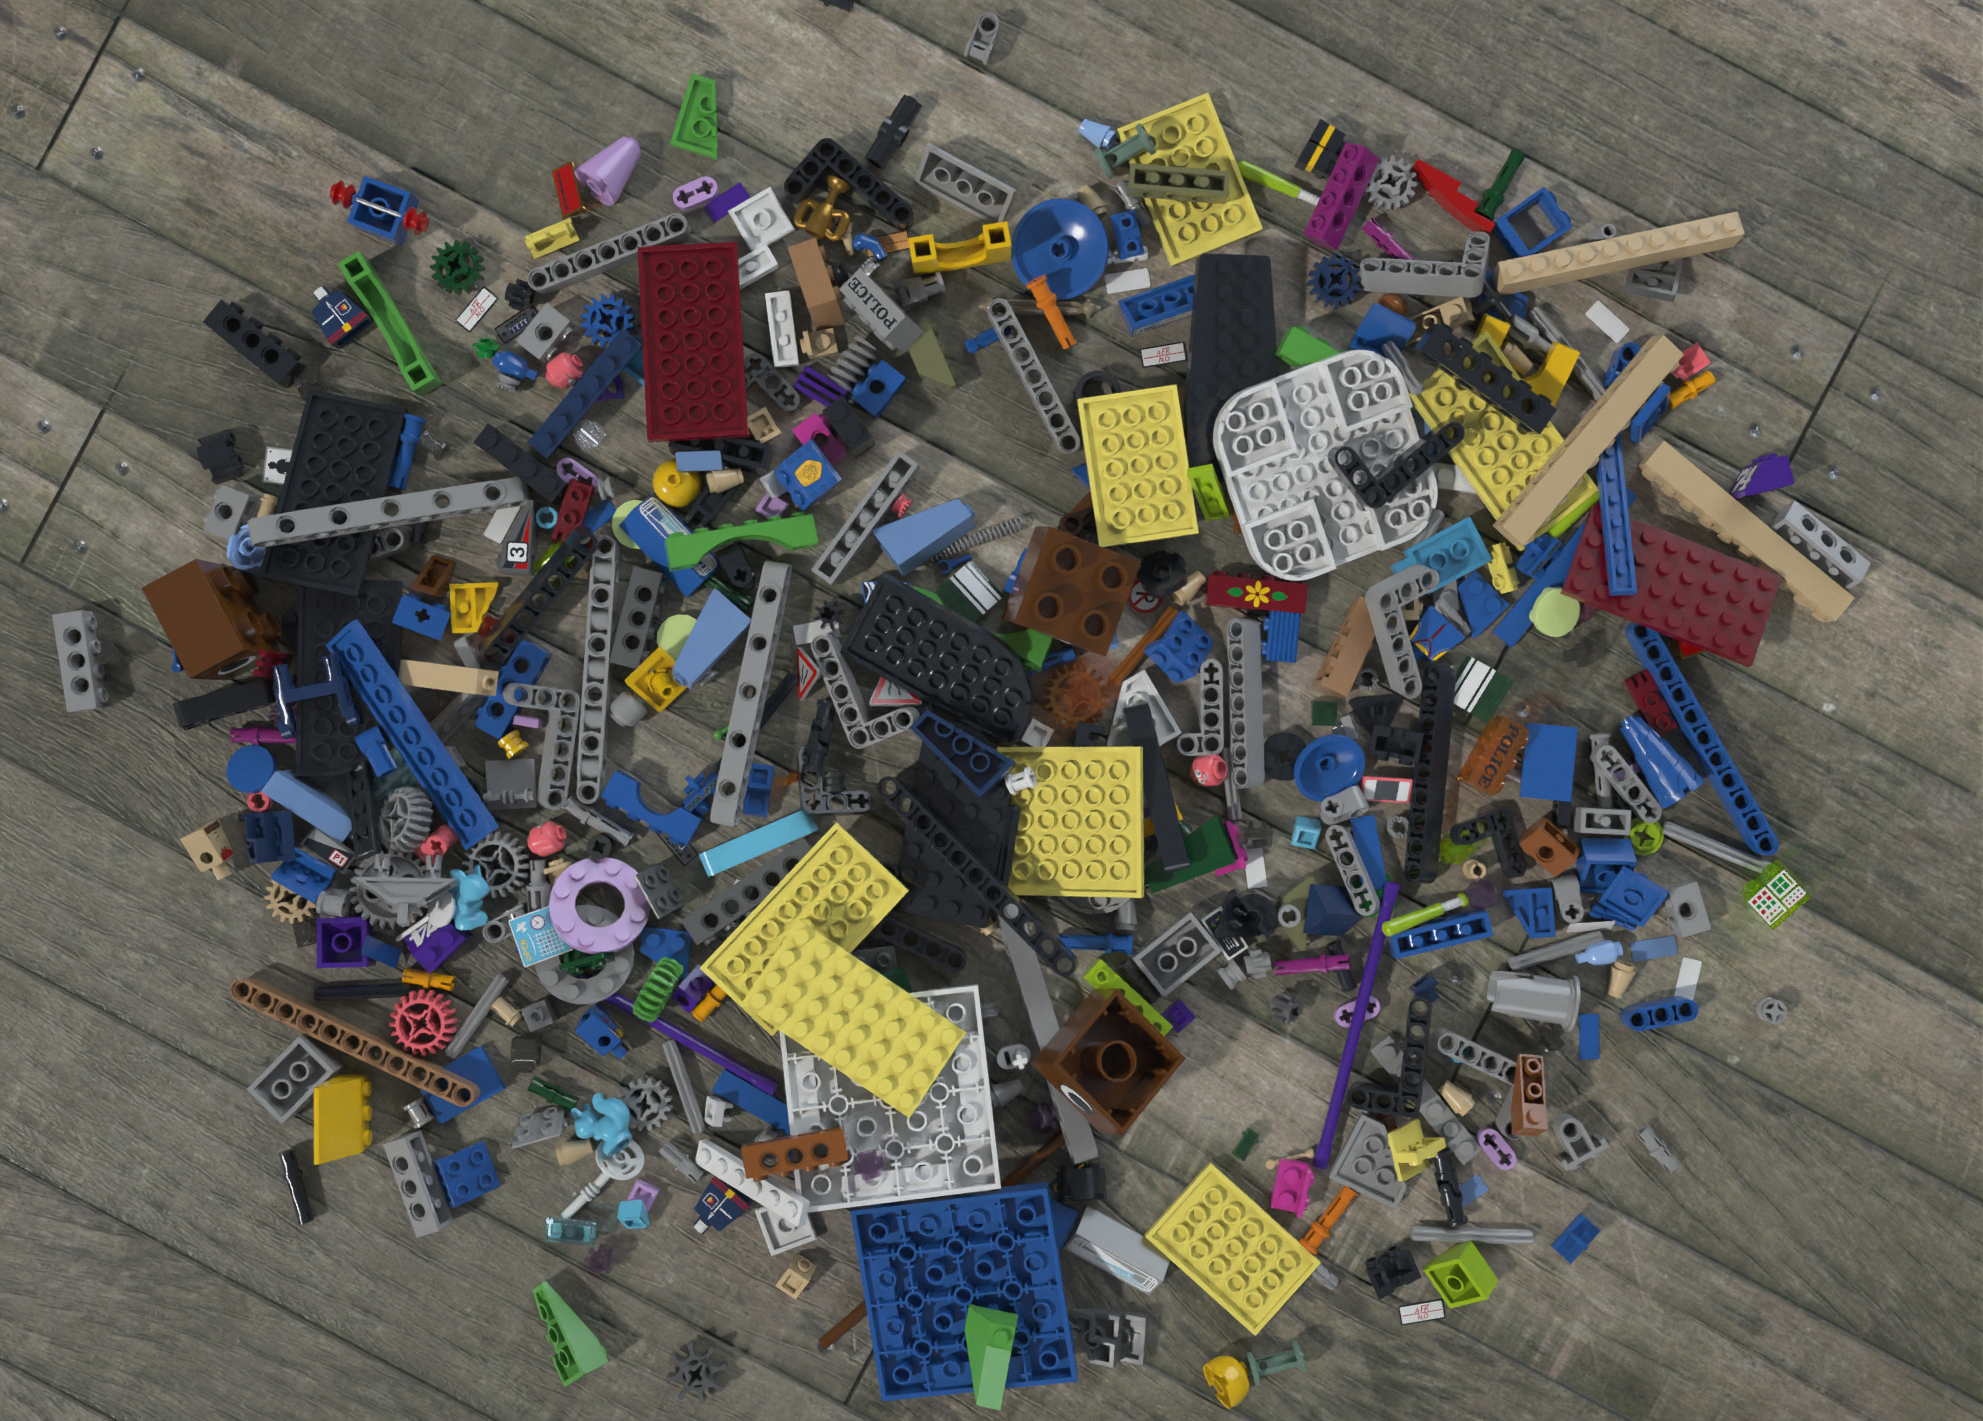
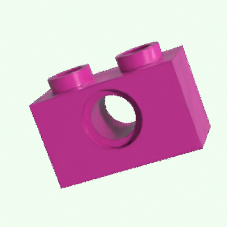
(815, 427)

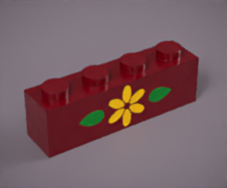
(1255, 594)

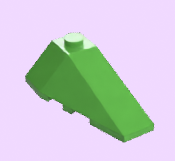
(575, 1345)
(989, 1348)

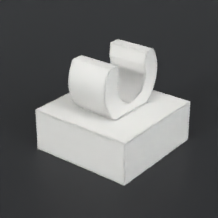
(714, 1111)

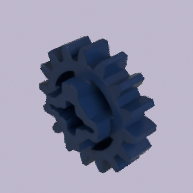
(1327, 274)

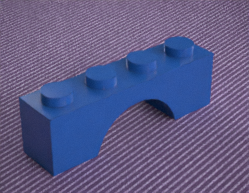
(625, 793)

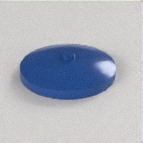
(1064, 244)

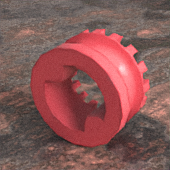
(901, 505)
(254, 805)

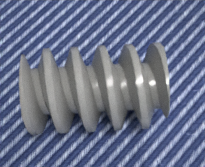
(853, 363)

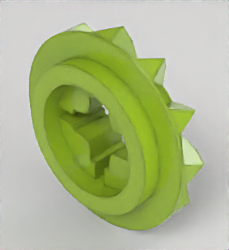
(1647, 846)

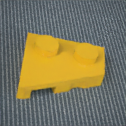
(470, 604)

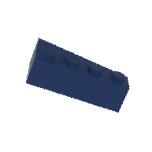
(969, 758)

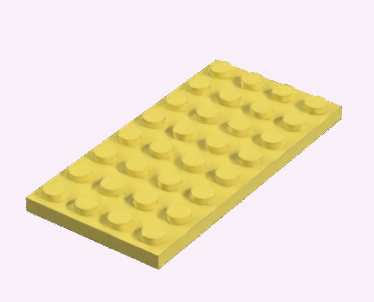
(1495, 451)
(832, 889)
(853, 1018)

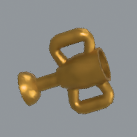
(823, 216)

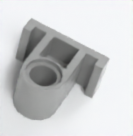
(1576, 1143)

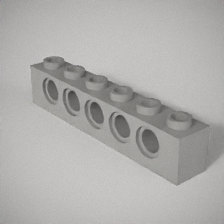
(866, 518)

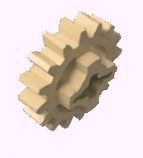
(297, 905)

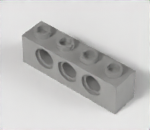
(1820, 545)
(69, 653)
(418, 1183)

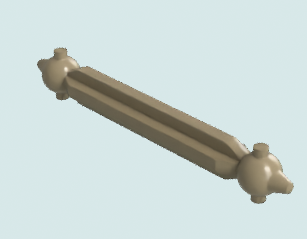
(1029, 307)

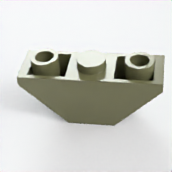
(930, 357)
(1297, 896)

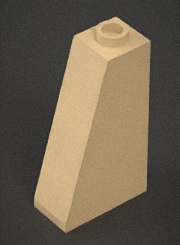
(448, 677)

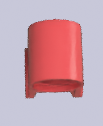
(436, 843)

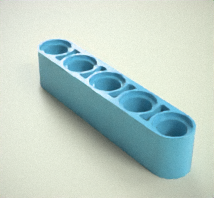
(757, 842)

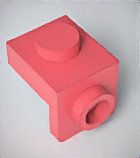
(1691, 362)

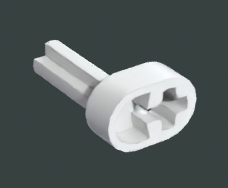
(1018, 1053)

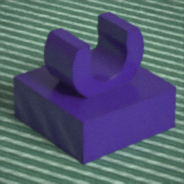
(1178, 1015)

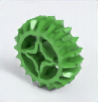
(657, 989)

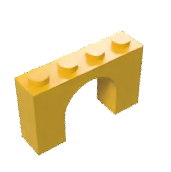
(988, 248)
(1555, 368)

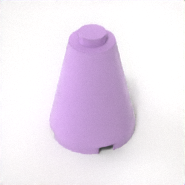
(610, 170)

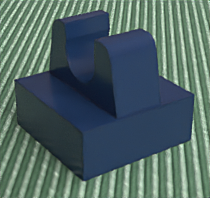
(1425, 985)

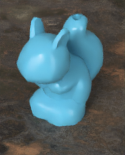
(468, 899)
(610, 1128)

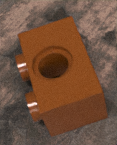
(1545, 833)

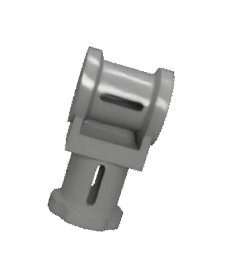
(919, 290)

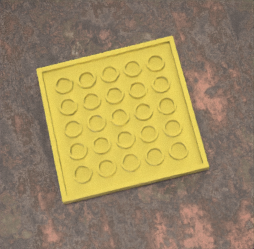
(1080, 823)

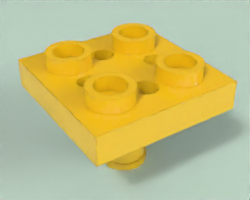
(663, 688)

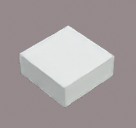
(1037, 734)

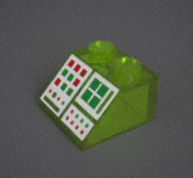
(1775, 894)

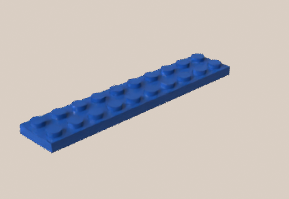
(412, 735)

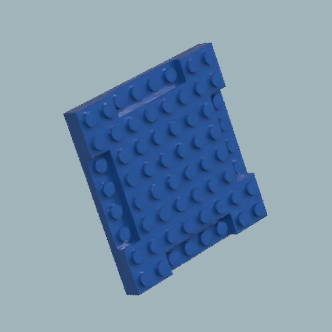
(937, 1257)

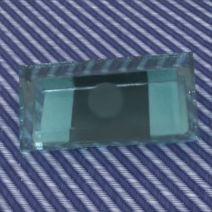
(571, 1231)

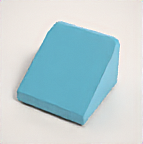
(1306, 832)
(633, 1214)

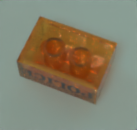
(1493, 755)

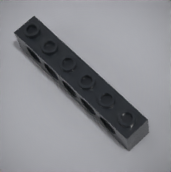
(1431, 348)

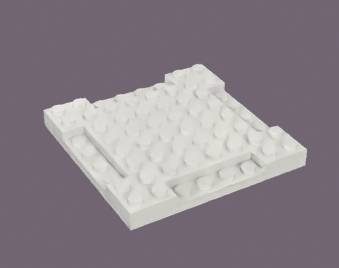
(934, 1153)

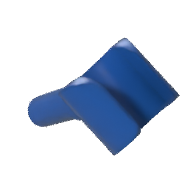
(953, 563)

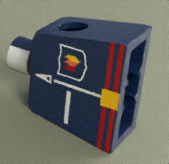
(339, 317)
(720, 1206)

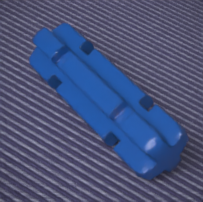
(984, 339)
(1609, 915)

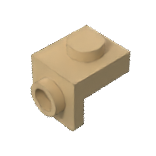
(763, 427)

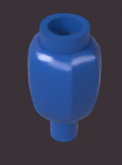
(513, 366)

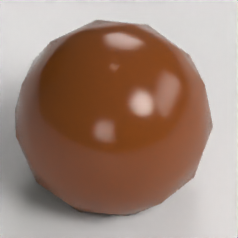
(1393, 302)

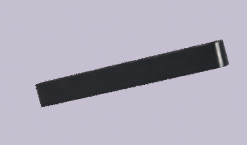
(1430, 775)

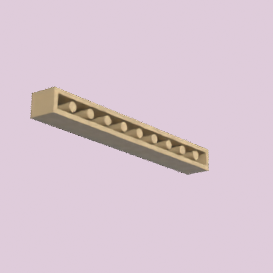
(1617, 254)
(1588, 440)
(1745, 532)

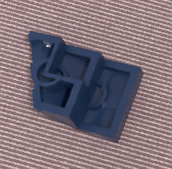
(269, 836)

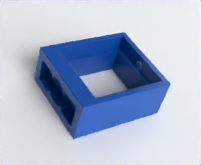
(1509, 237)

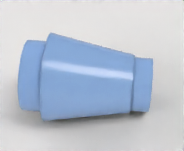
(1098, 134)

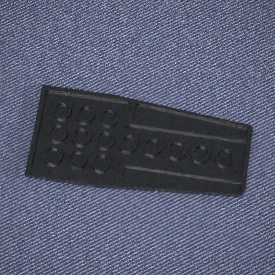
(1228, 343)

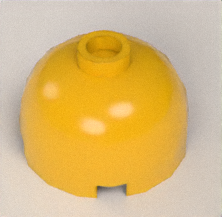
(676, 487)
(1228, 1378)

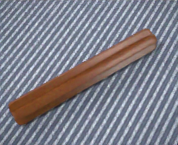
(1137, 652)

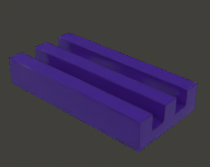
(802, 378)

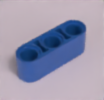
(1669, 1017)

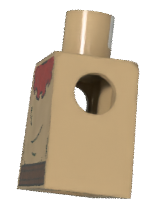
(209, 848)

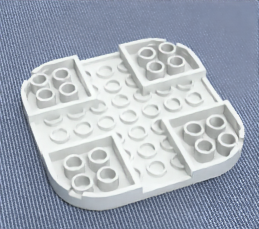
(1278, 471)

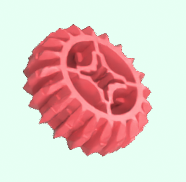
(405, 1013)

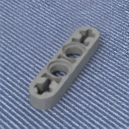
(1624, 785)
(1357, 867)

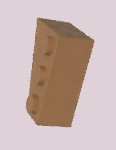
(816, 284)

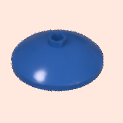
(1340, 769)

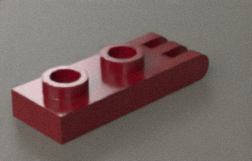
(573, 508)
(270, 659)
(1650, 703)

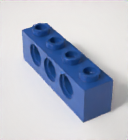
(537, 661)
(1440, 933)

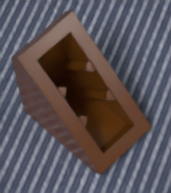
(435, 577)

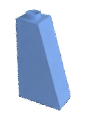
(924, 534)
(712, 636)
(310, 804)

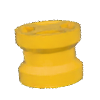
(513, 744)

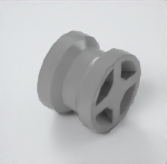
(1231, 974)
(1777, 1012)

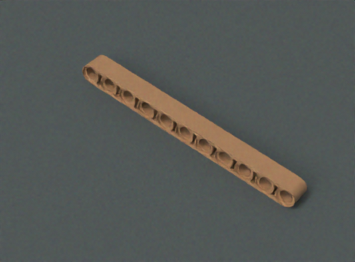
(344, 1037)

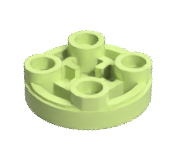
(1554, 612)

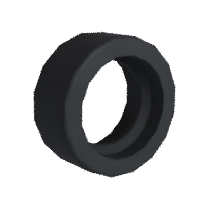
(1096, 375)

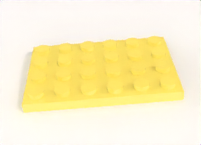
(1194, 138)
(1137, 466)
(1232, 1248)

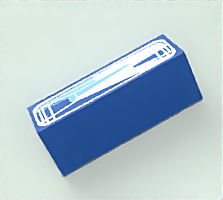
(1158, 306)
(649, 526)

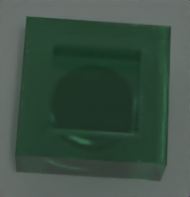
(1323, 713)

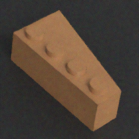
(1347, 651)

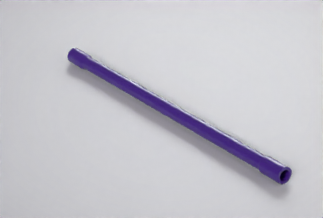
(756, 1078)
(1324, 1147)

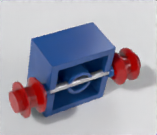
(381, 209)

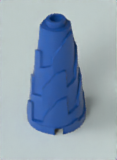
(1665, 771)

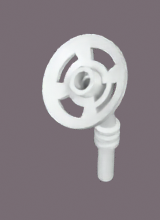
(613, 1171)

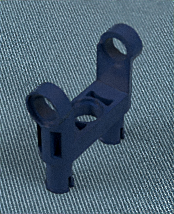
(287, 693)

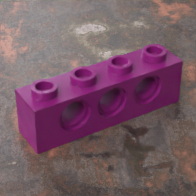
(1341, 196)

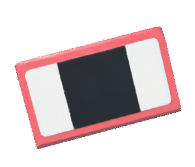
(1386, 789)

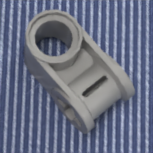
(982, 42)
(1347, 805)
(1565, 895)
(334, 902)
(503, 922)

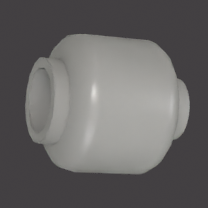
(628, 708)

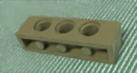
(1178, 183)

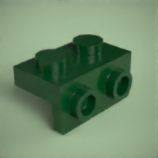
(577, 961)

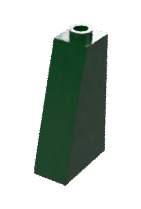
(1207, 850)

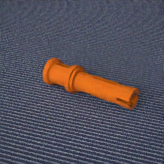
(1046, 301)
(1321, 1228)

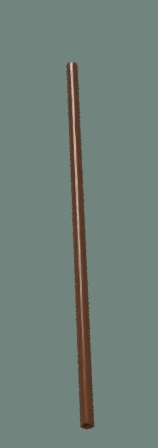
(1011, 1180)

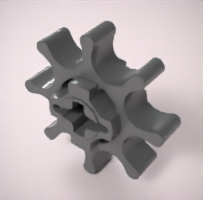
(703, 1379)

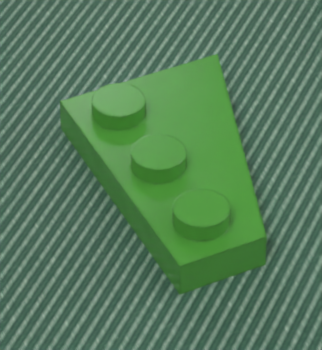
(697, 121)

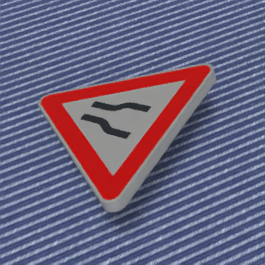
(806, 672)
(891, 694)

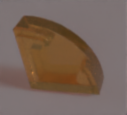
(786, 779)

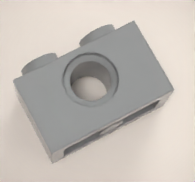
(532, 336)
(242, 509)
(1601, 820)
(1695, 918)

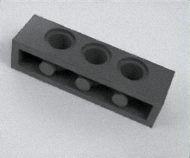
(627, 628)

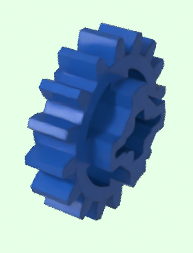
(599, 326)

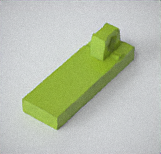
(1208, 492)

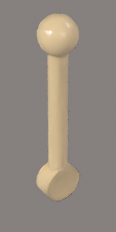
(1270, 1163)

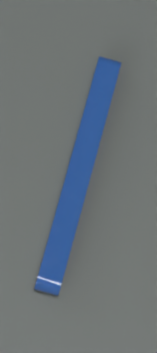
(1711, 744)

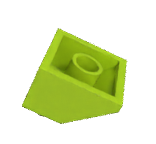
(1461, 1275)

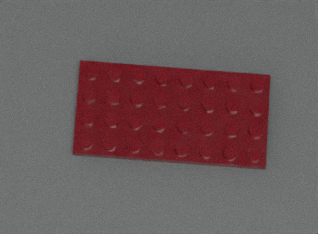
(692, 342)
(1680, 589)

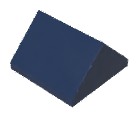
(1329, 911)

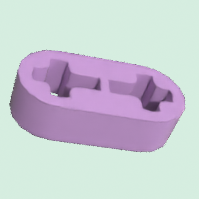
(697, 199)
(582, 472)
(1349, 1007)
(1492, 1151)

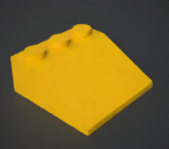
(342, 1117)

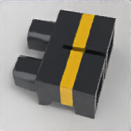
(1320, 149)

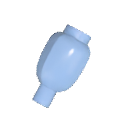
(1600, 953)

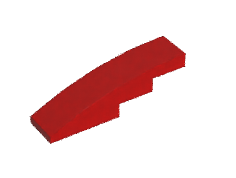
(1444, 191)

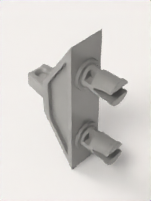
(406, 893)

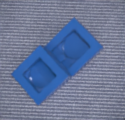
(758, 791)

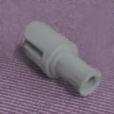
(1526, 336)
(538, 889)

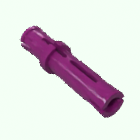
(1385, 240)
(259, 735)
(1317, 964)

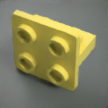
(1412, 1150)

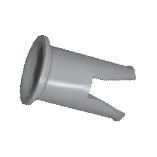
(1535, 997)

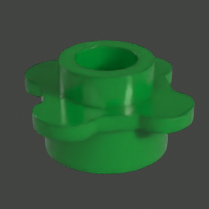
(486, 348)

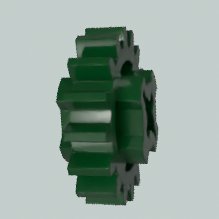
(460, 258)

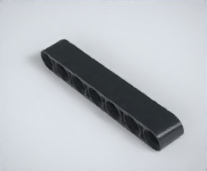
(538, 585)
(1157, 789)

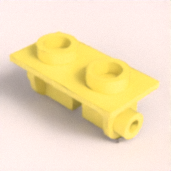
(552, 238)
(1503, 579)

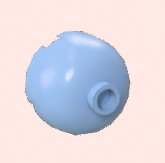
(243, 554)

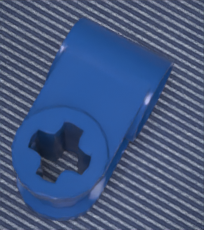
(1618, 362)

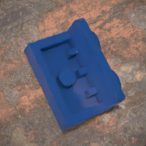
(305, 875)

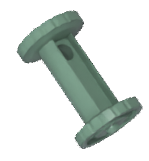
(1125, 150)
(1277, 1362)

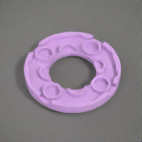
(598, 939)

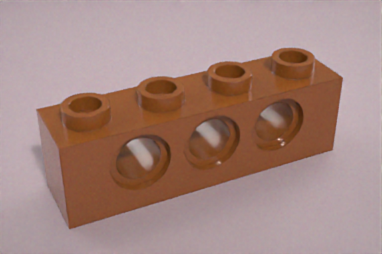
(754, 1153)

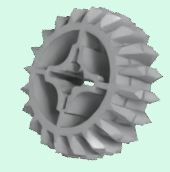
(405, 819)
(501, 855)

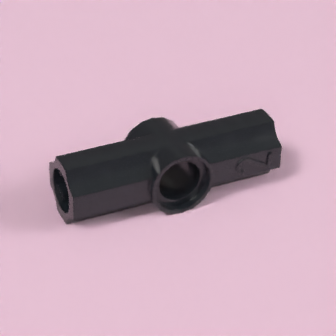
(893, 131)

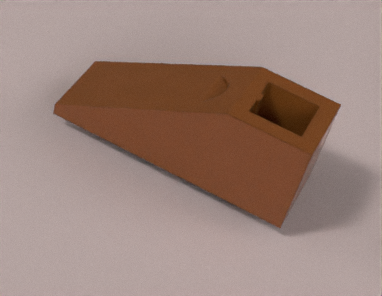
(1529, 1097)

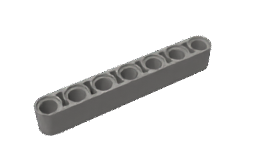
(597, 253)
(1024, 368)
(1245, 703)

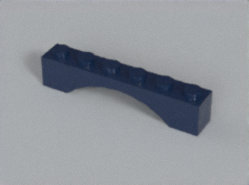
(585, 393)

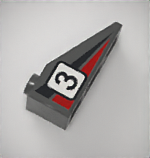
(520, 547)

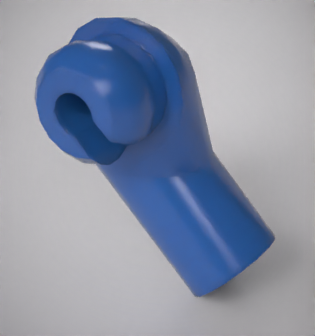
(871, 243)

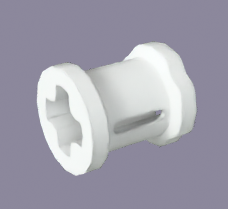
(1021, 780)

